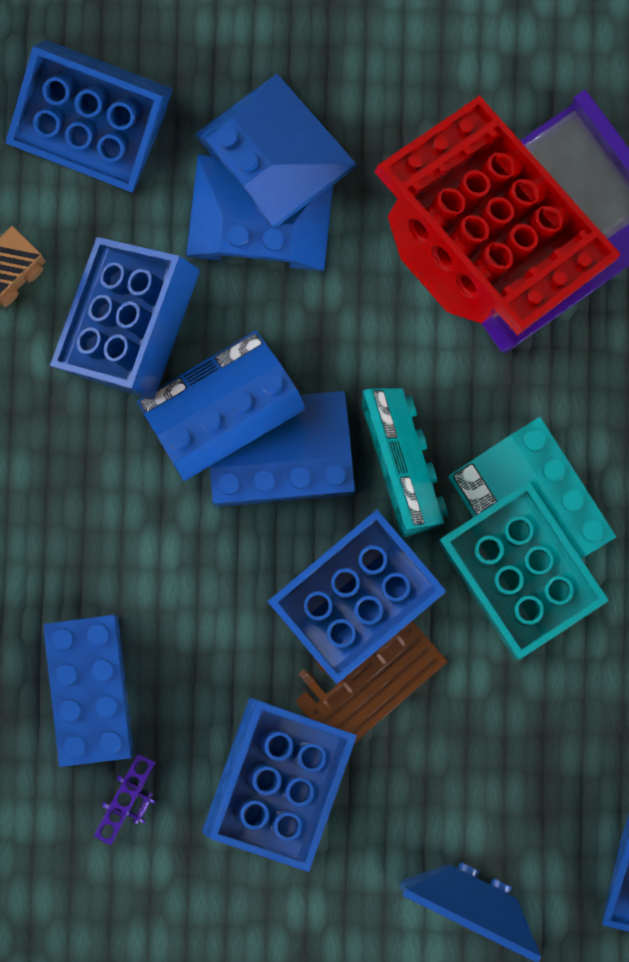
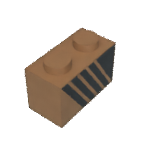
(18, 264)

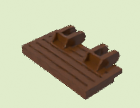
(375, 684)

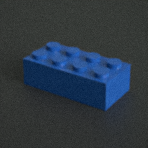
(88, 690)

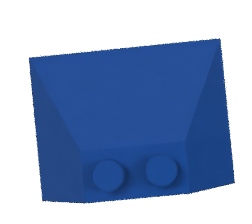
(276, 150)
(230, 225)
(474, 904)

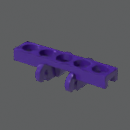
(124, 811)

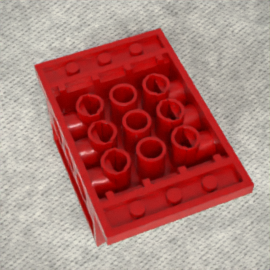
(488, 222)

